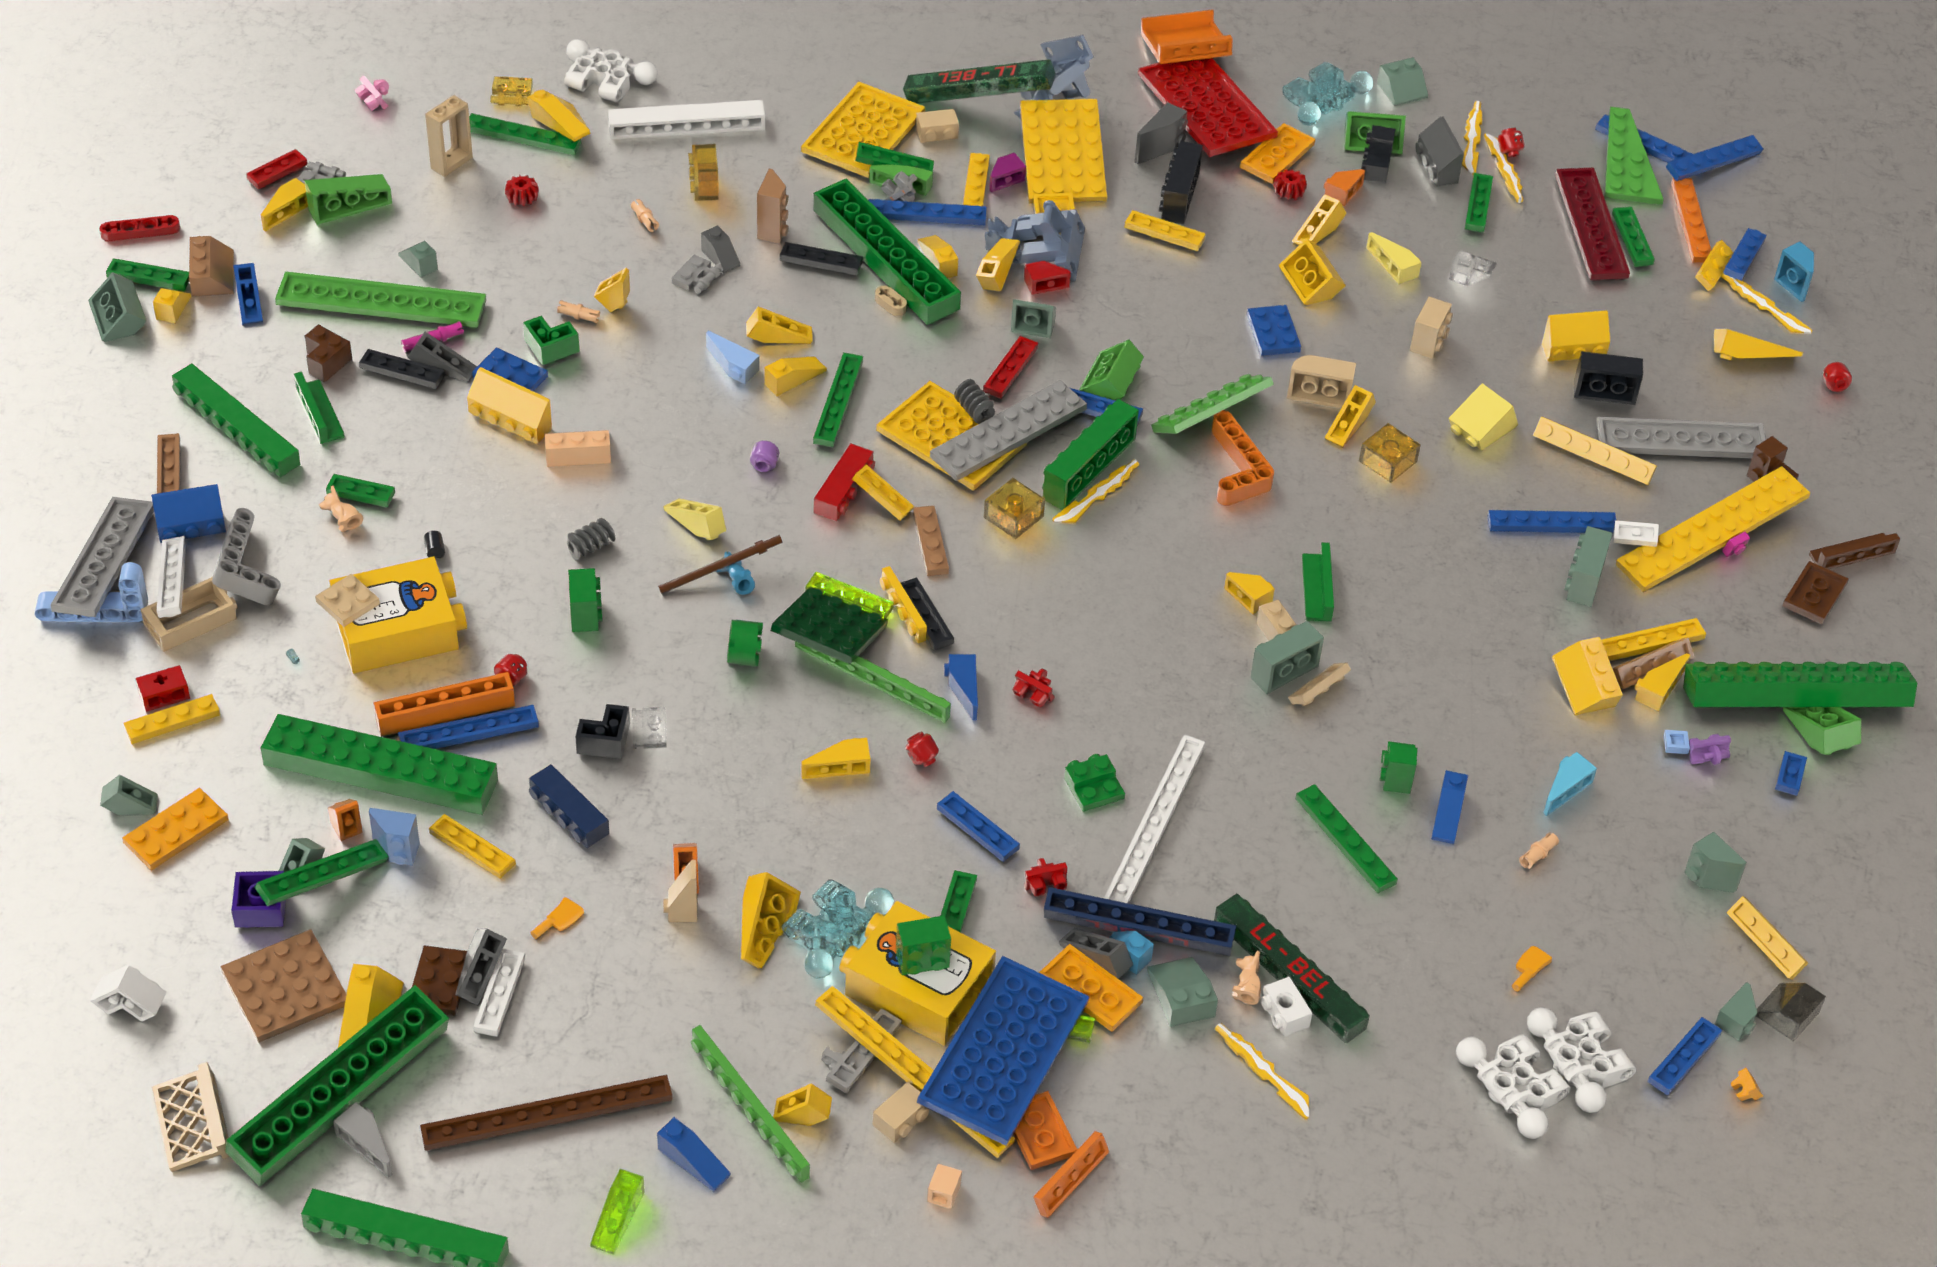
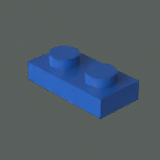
(1791, 773)

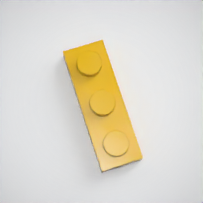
(1714, 265)
(883, 492)

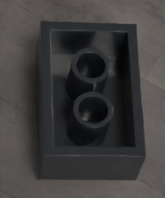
(1608, 378)

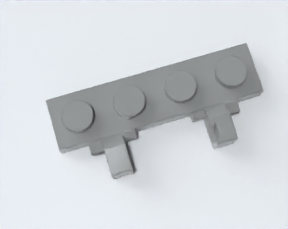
(850, 1065)

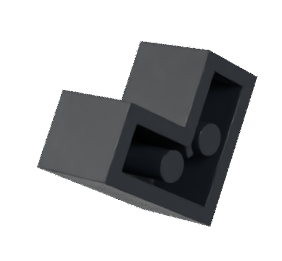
(1378, 153)
(604, 737)

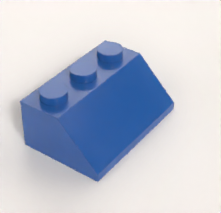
(189, 512)

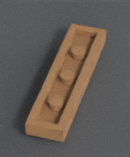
(168, 462)
(930, 540)
(1630, 672)

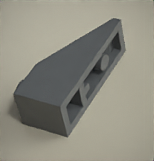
(435, 353)
(1105, 951)
(479, 964)

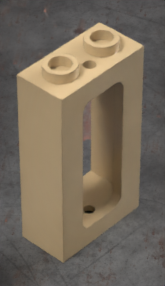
(461, 147)
(192, 599)

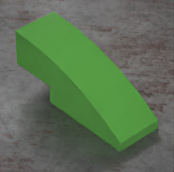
(881, 173)

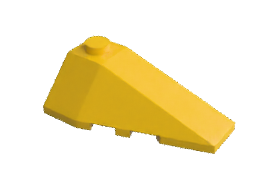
(1738, 345)
(765, 909)

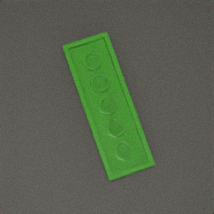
(1214, 402)

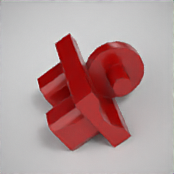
(1035, 683)
(1045, 875)

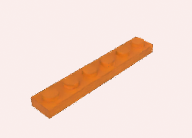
(1691, 219)

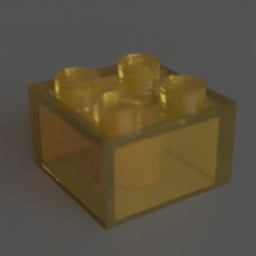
(704, 172)
(1389, 452)
(1014, 508)

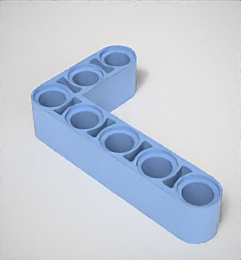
(117, 607)

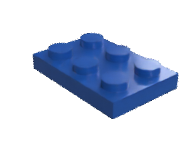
(1273, 330)
(513, 369)

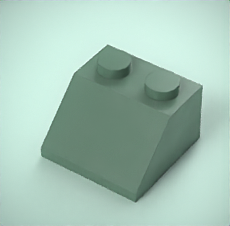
(1402, 81)
(1032, 318)
(1715, 865)

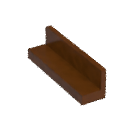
(1855, 550)

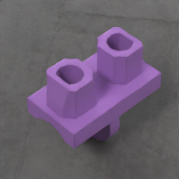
(1710, 749)

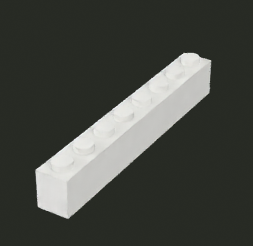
(686, 119)

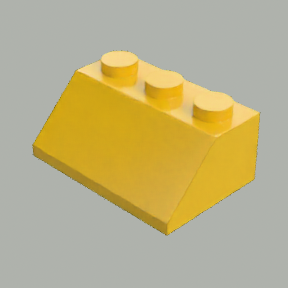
(1311, 273)
(1576, 332)
(1587, 676)

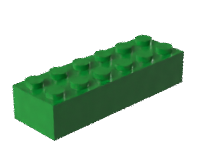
(1090, 454)

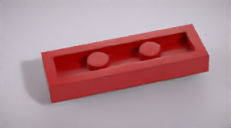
(276, 169)

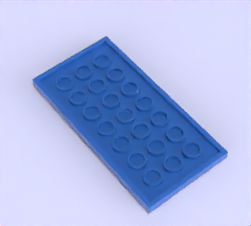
(1003, 1050)

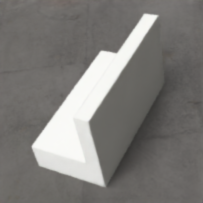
(1635, 533)

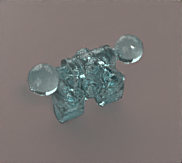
(1325, 92)
(836, 926)

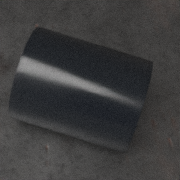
(434, 544)

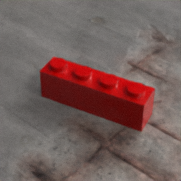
(839, 487)

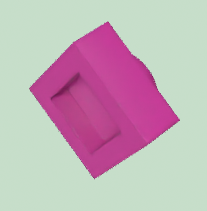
(1736, 545)

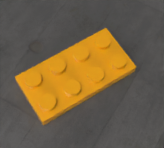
(1277, 153)
(175, 828)
(1109, 997)

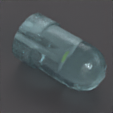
(291, 654)

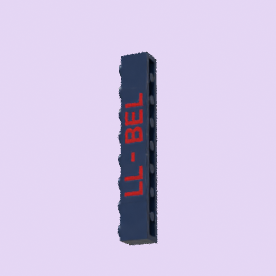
(1148, 922)

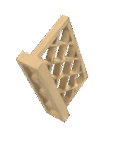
(213, 1116)

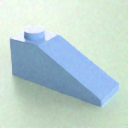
(734, 359)

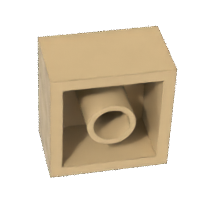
(1431, 327)

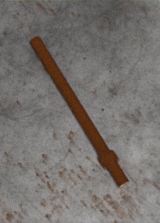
(759, 547)

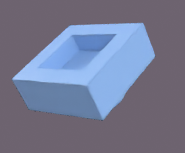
(1676, 742)

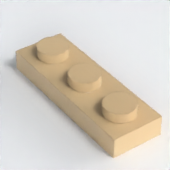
(1319, 684)

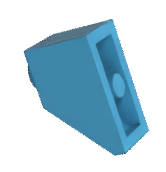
(1138, 946)

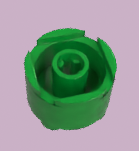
(744, 642)

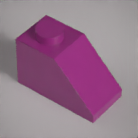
(1007, 172)

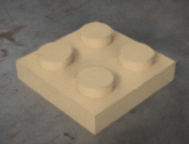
(347, 600)

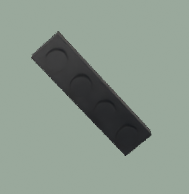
(821, 258)
(402, 368)
(937, 631)

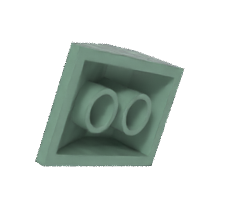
(1183, 991)

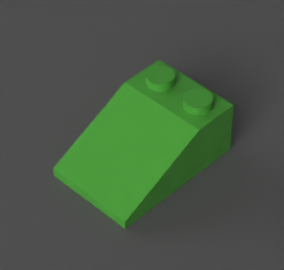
(1826, 727)

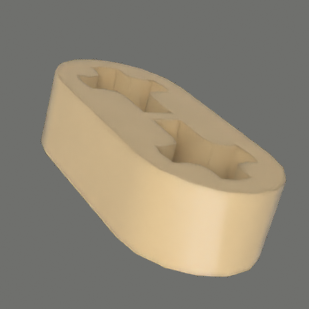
(887, 298)

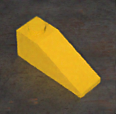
(284, 204)
(1322, 221)
(940, 254)
(775, 328)
(791, 372)
(1351, 416)
(1660, 682)
(840, 759)

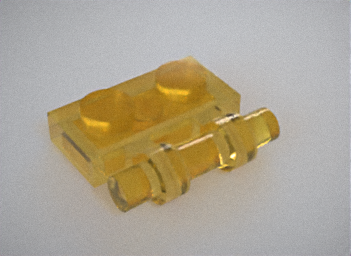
(512, 87)

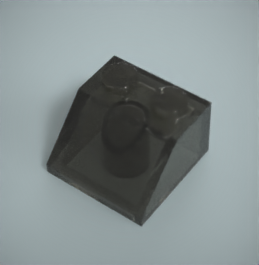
(1791, 1008)

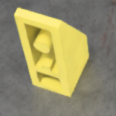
(1394, 258)
(699, 518)

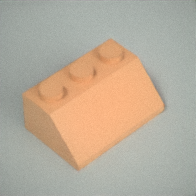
(577, 448)

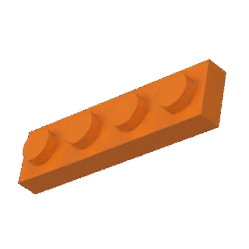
(1071, 1174)

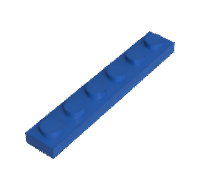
(1652, 145)
(1714, 157)
(931, 212)
(1549, 521)
(472, 728)

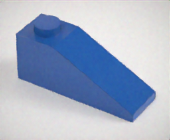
(248, 293)
(963, 681)
(1449, 807)
(691, 1154)

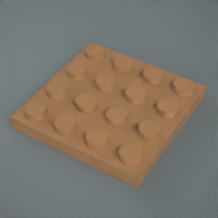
(284, 985)

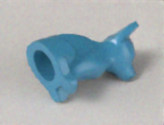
(741, 578)

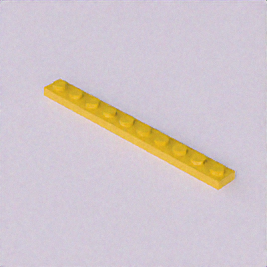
(889, 1051)

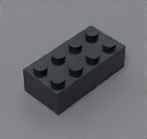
(1180, 182)

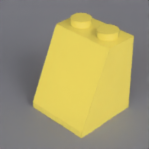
(1483, 418)

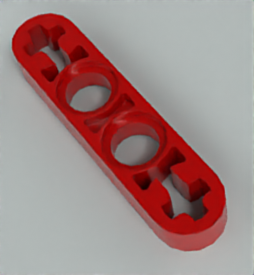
(169, 223)

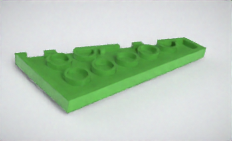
(1627, 164)

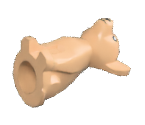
(346, 514)
(1249, 986)

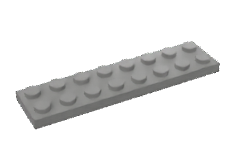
(1008, 430)
(1681, 437)
(102, 557)

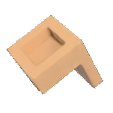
(944, 1186)

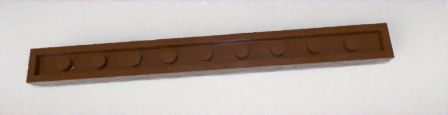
(545, 1112)

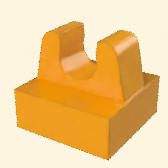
(1749, 1085)

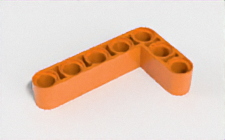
(1255, 473)

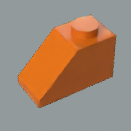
(1344, 185)
(345, 819)
(682, 856)

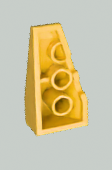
(557, 114)
(368, 995)

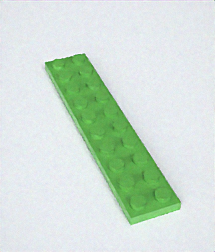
(380, 299)

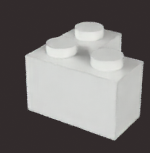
(128, 990)

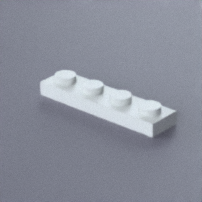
(499, 992)

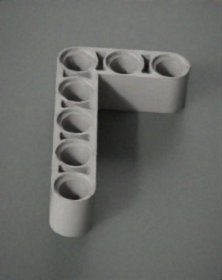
(239, 578)

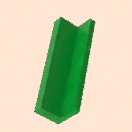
(318, 409)
(1318, 585)

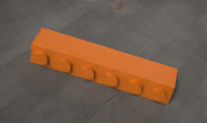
(444, 704)

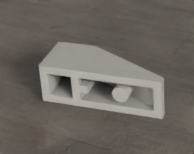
(361, 1133)

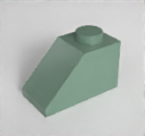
(420, 258)
(128, 797)
(301, 852)
(1738, 1013)

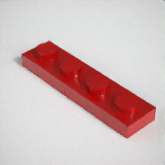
(1010, 367)

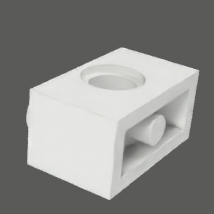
(1285, 994)

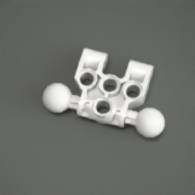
(606, 70)
(1579, 1055)
(1514, 1081)

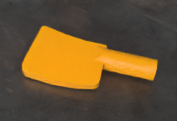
(561, 917)
(1529, 965)

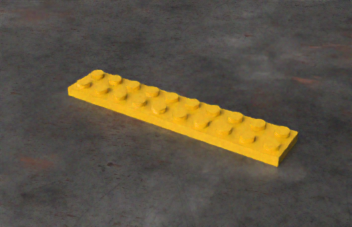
(1712, 528)

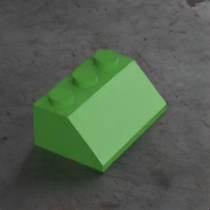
(1359, 123)
(1113, 371)

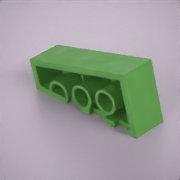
(346, 196)

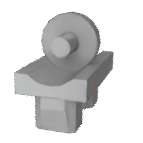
(902, 190)

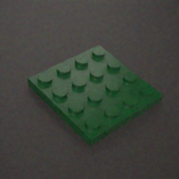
(829, 625)

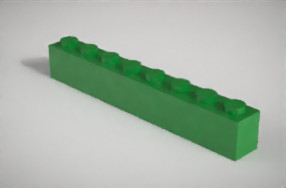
(236, 420)
(402, 1231)

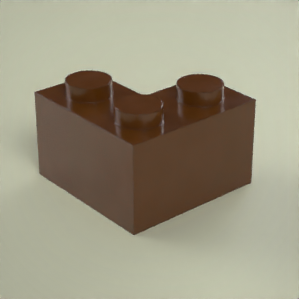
(326, 352)
(1767, 458)

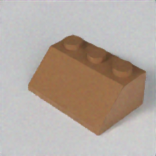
(772, 209)
(210, 267)

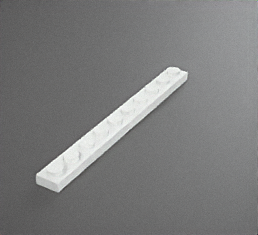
(1155, 820)

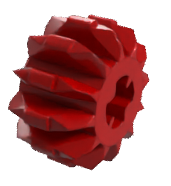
(1290, 184)
(521, 190)

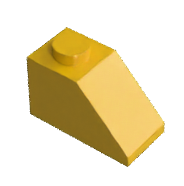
(614, 291)
(170, 304)
(1249, 590)
(803, 1106)

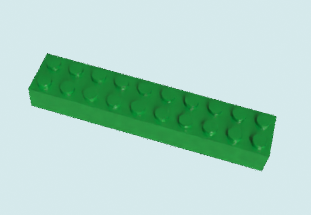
(887, 251)
(1799, 685)
(379, 764)
(335, 1085)

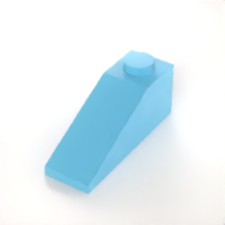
(1572, 777)

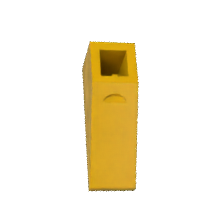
(996, 264)

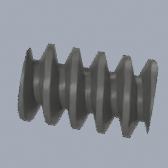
(974, 401)
(589, 536)

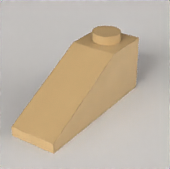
(683, 896)

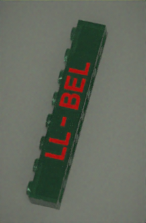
(979, 81)
(1286, 960)

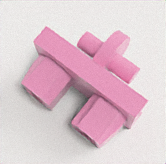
(376, 91)

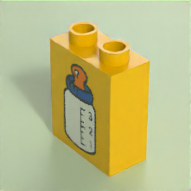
(411, 616)
(925, 1002)

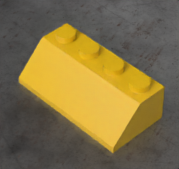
(509, 406)

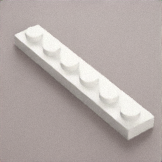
(171, 577)

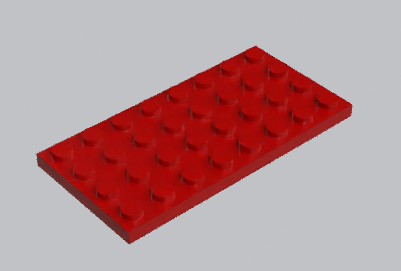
(1215, 106)

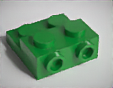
(1093, 782)

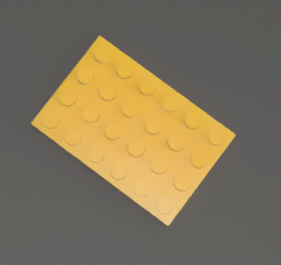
(864, 117)
(1063, 148)
(929, 421)

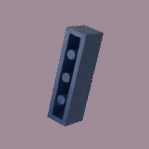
(568, 806)

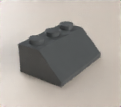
(1440, 153)

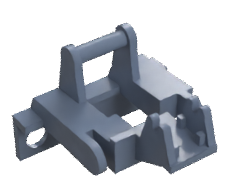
(1069, 65)
(1062, 249)

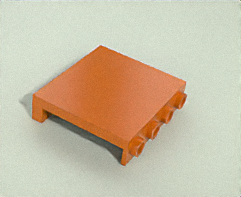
(1185, 37)

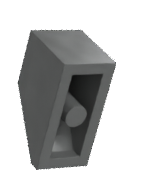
(719, 249)

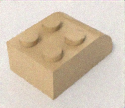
(1321, 380)

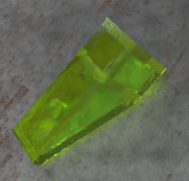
(618, 1211)

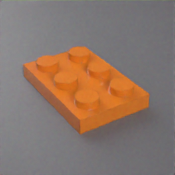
(1043, 1133)

